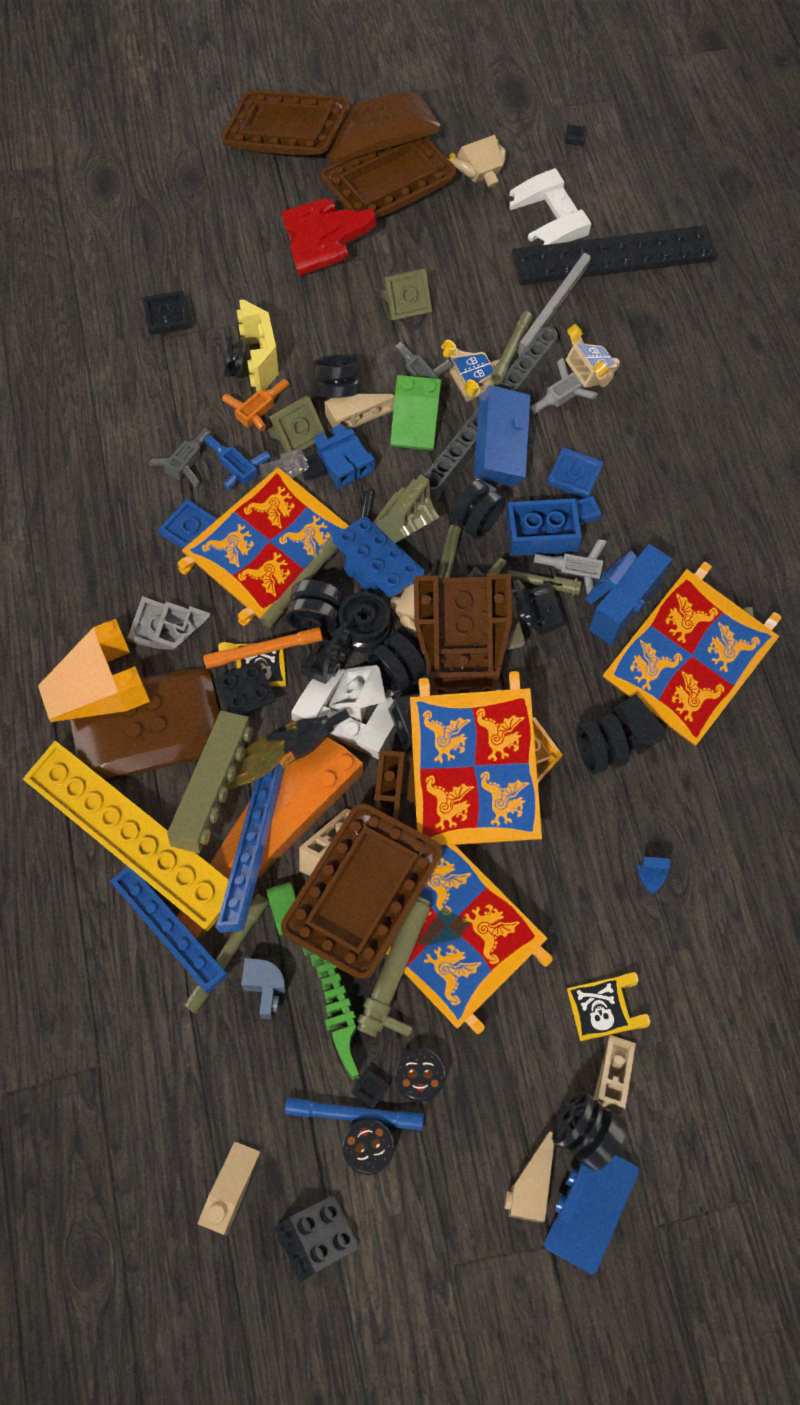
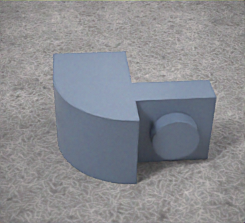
(264, 978)

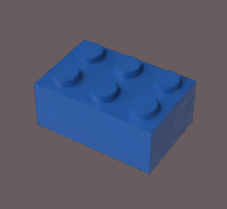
(543, 527)

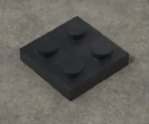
(166, 312)

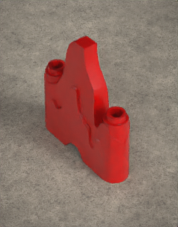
(321, 233)

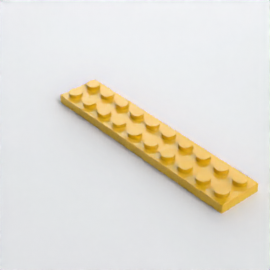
(129, 834)

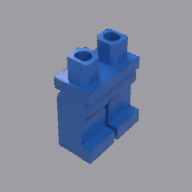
(344, 456)

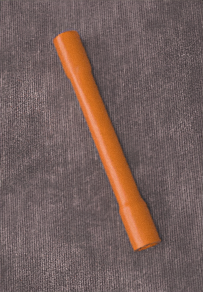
(224, 657)

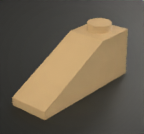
(358, 409)
(315, 847)
(615, 1074)
(229, 1189)
(531, 1189)

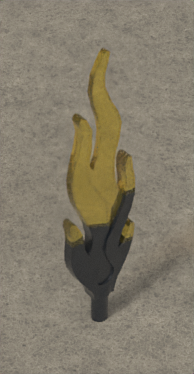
(284, 747)

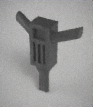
(419, 367)
(183, 459)

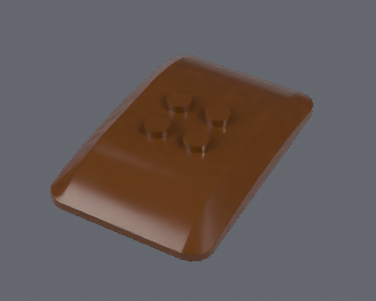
(285, 122)
(382, 124)
(389, 176)
(153, 735)
(362, 891)

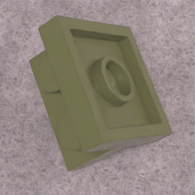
(407, 294)
(296, 425)

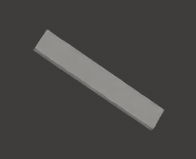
(555, 302)

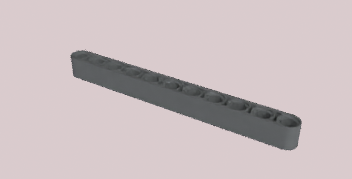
(516, 379)

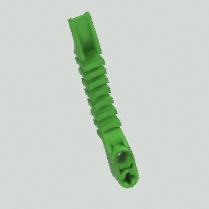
(280, 900)

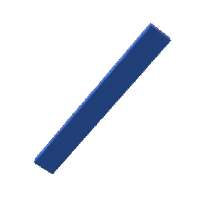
(250, 852)

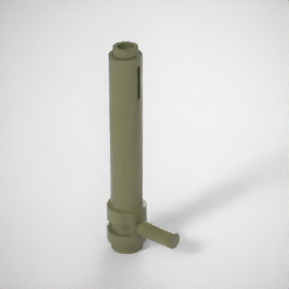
(378, 1004)

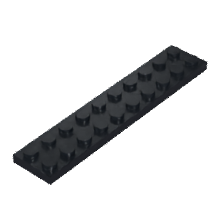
(615, 254)

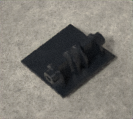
(245, 689)

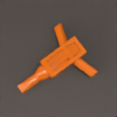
(256, 405)

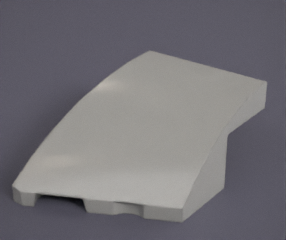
(164, 624)

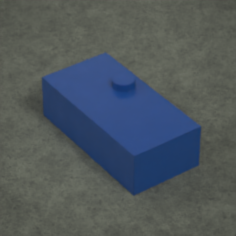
(502, 436)
(630, 594)

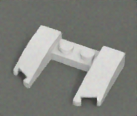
(549, 187)
(365, 738)

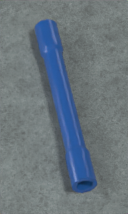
(308, 1108)

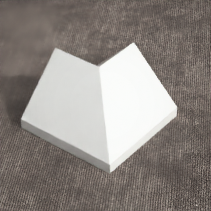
(358, 691)

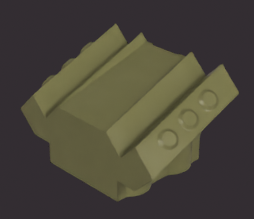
(407, 510)

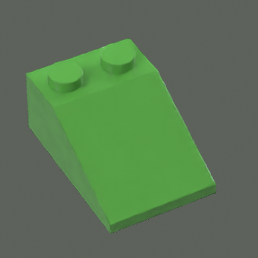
(415, 412)

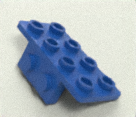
(375, 559)
(590, 1212)

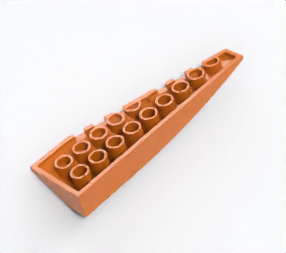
(304, 796)

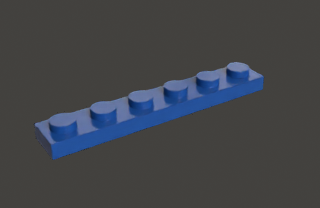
(169, 929)

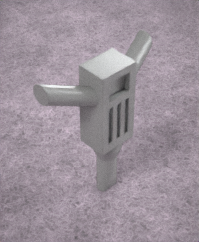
(563, 390)
(589, 567)

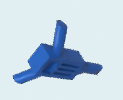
(236, 464)

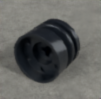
(589, 1131)

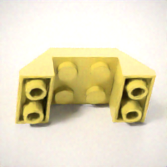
(257, 329)

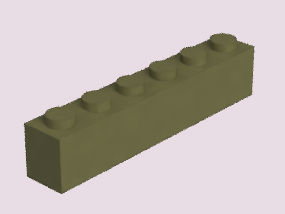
(209, 782)

